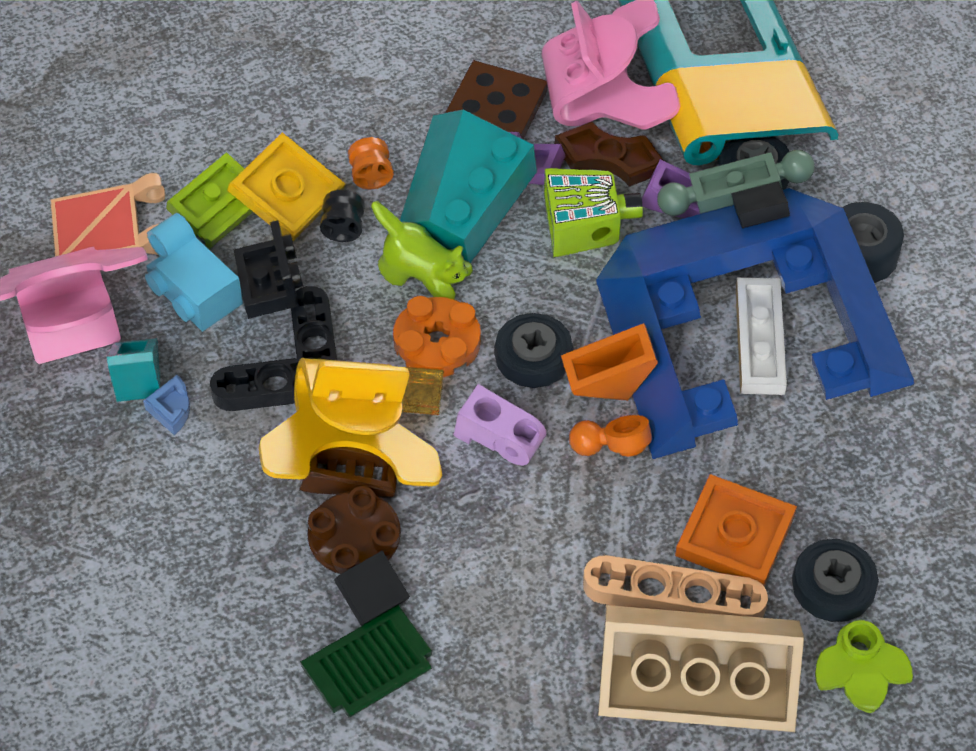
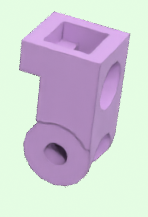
(499, 426)

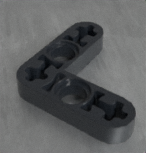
(259, 372)

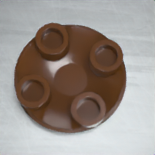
(352, 529)

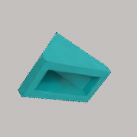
(134, 369)

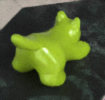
(414, 253)

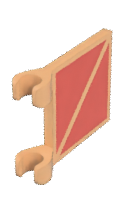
(104, 217)

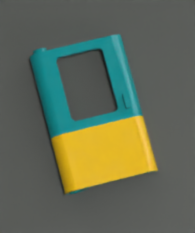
(734, 92)

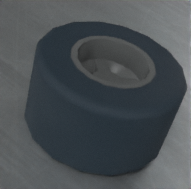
(878, 236)

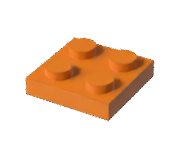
(735, 530)

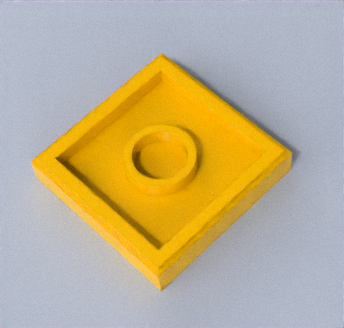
(285, 186)

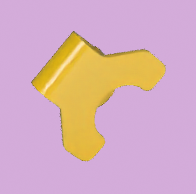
(348, 408)

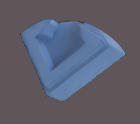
(170, 404)

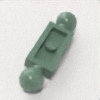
(714, 186)

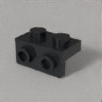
(267, 276)

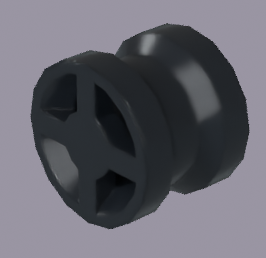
(342, 216)

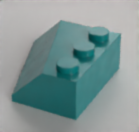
(467, 180)

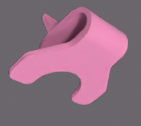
(590, 74)
(67, 300)

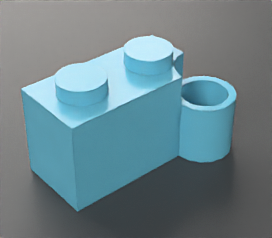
(191, 274)

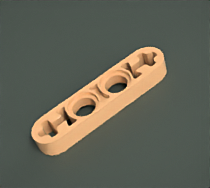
(676, 582)

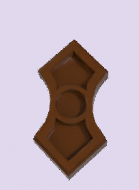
(593, 149)

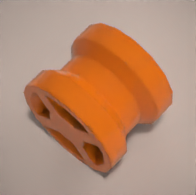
(370, 163)

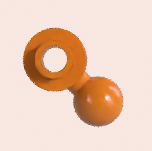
(623, 435)

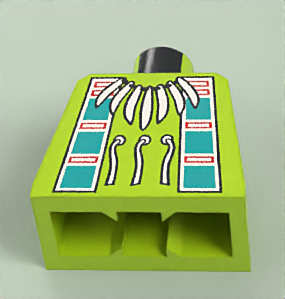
(585, 209)

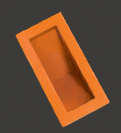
(612, 365)

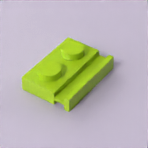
(208, 204)

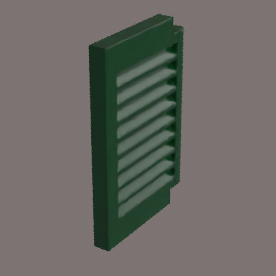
(368, 662)

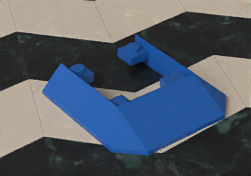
(652, 281)

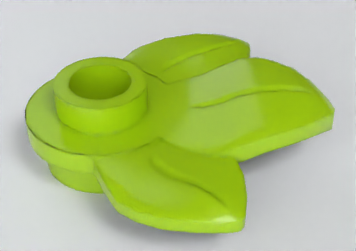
(862, 672)

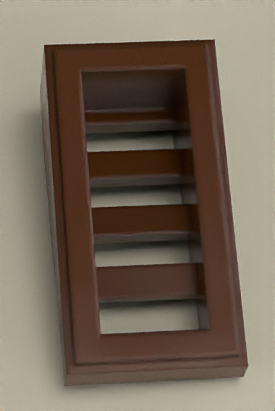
(332, 482)

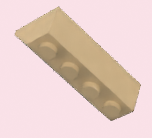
(701, 668)

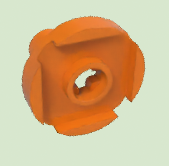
(437, 315)

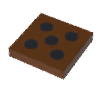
(500, 96)

